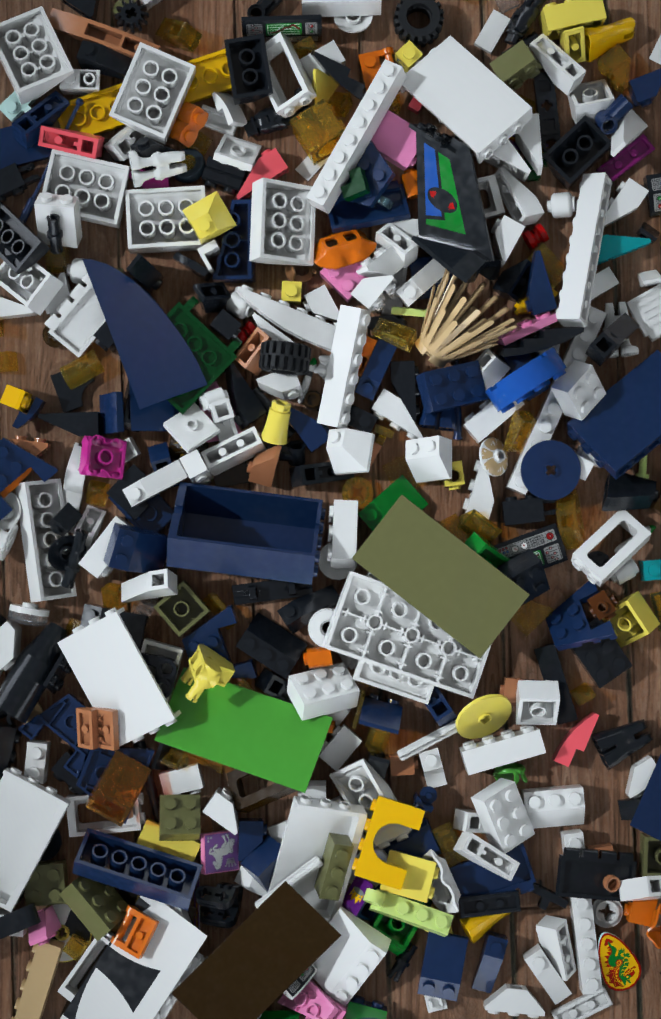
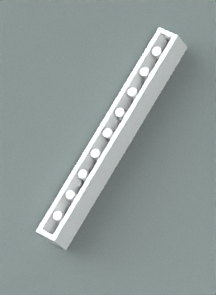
(550, 410)

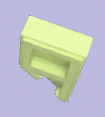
(408, 311)

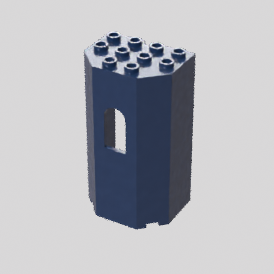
(245, 533)

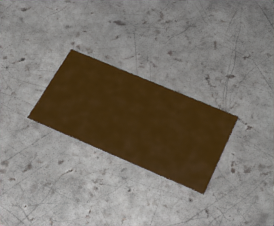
(258, 959)

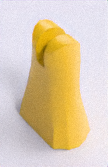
(604, 37)
(477, 926)

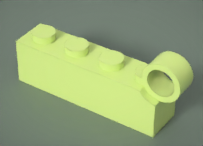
(408, 911)

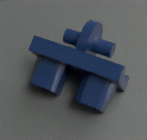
(426, 798)

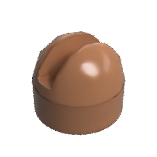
(611, 883)

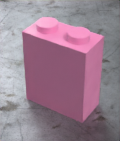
(396, 141)

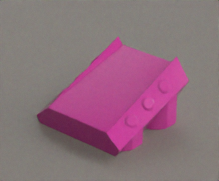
(102, 457)

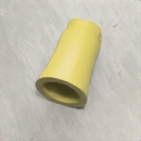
(277, 423)

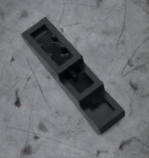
(339, 74)

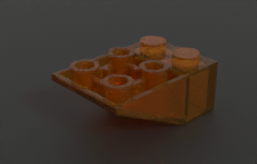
(118, 788)

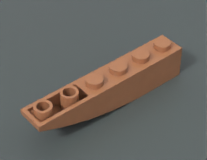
(96, 32)

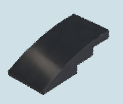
(545, 339)

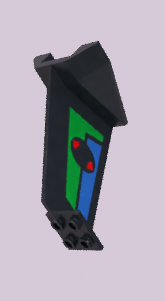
(451, 207)

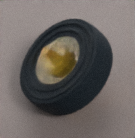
(195, 166)

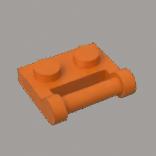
(371, 64)
(139, 935)

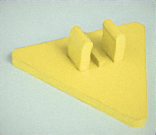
(323, 85)

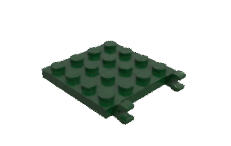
(207, 349)

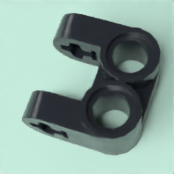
(160, 676)

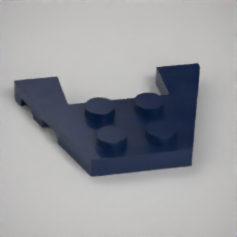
(377, 173)
(13, 463)
(570, 623)
(211, 636)
(61, 720)
(98, 760)

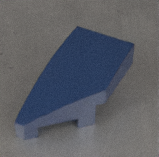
(23, 419)

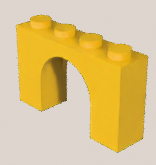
(369, 864)

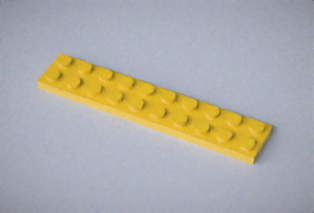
(94, 118)

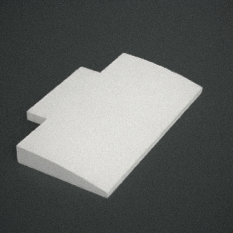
(398, 644)

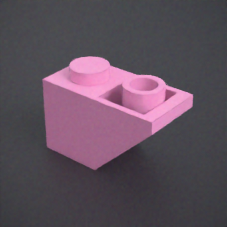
(46, 928)

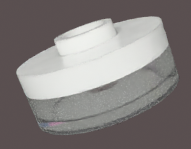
(28, 614)

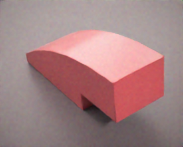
(575, 739)

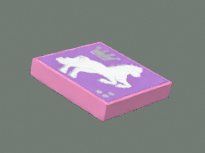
(219, 852)

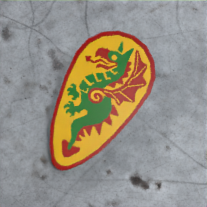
(617, 963)

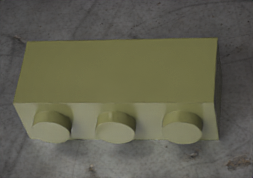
(335, 866)

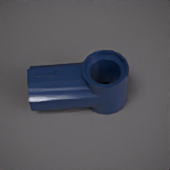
(614, 114)

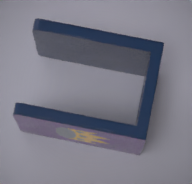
(354, 899)

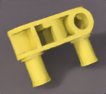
(207, 671)

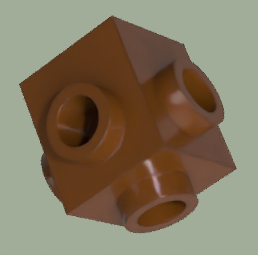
(606, 598)

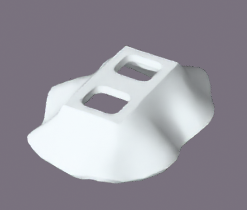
(446, 891)

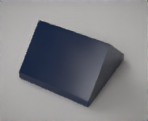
(262, 861)

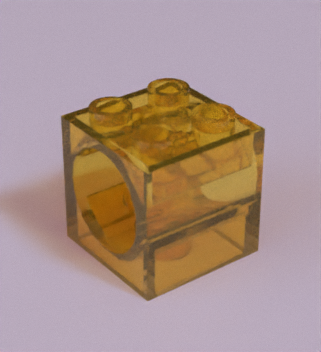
(317, 130)

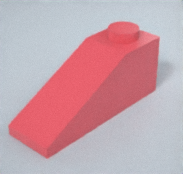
(71, 141)
(269, 166)

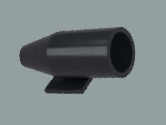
(36, 669)

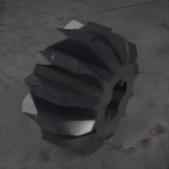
(133, 22)

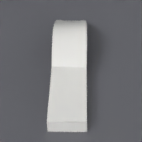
(73, 481)

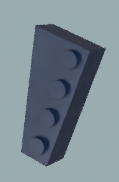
(233, 260)

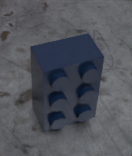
(451, 387)

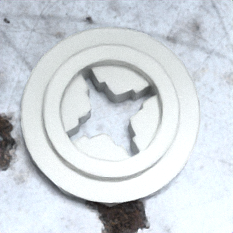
(612, 918)

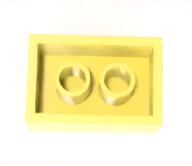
(569, 15)

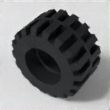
(416, 35)
(284, 357)

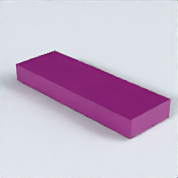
(627, 158)

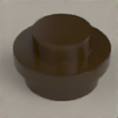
(312, 400)

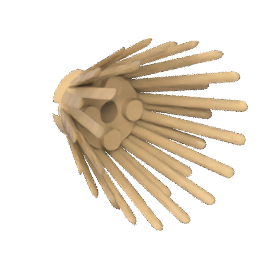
(438, 332)

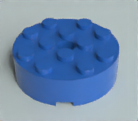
(529, 377)

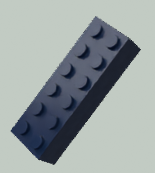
(137, 869)

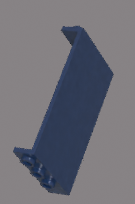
(625, 420)

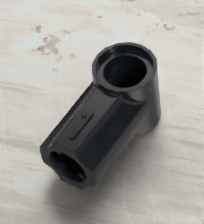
(263, 7)
(293, 452)

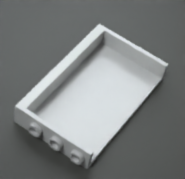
(467, 98)
(117, 676)
(26, 827)
(306, 837)

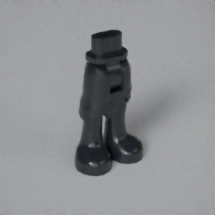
(522, 20)
(269, 121)

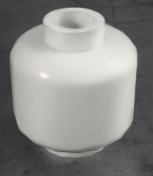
(561, 205)
(76, 271)
(238, 307)

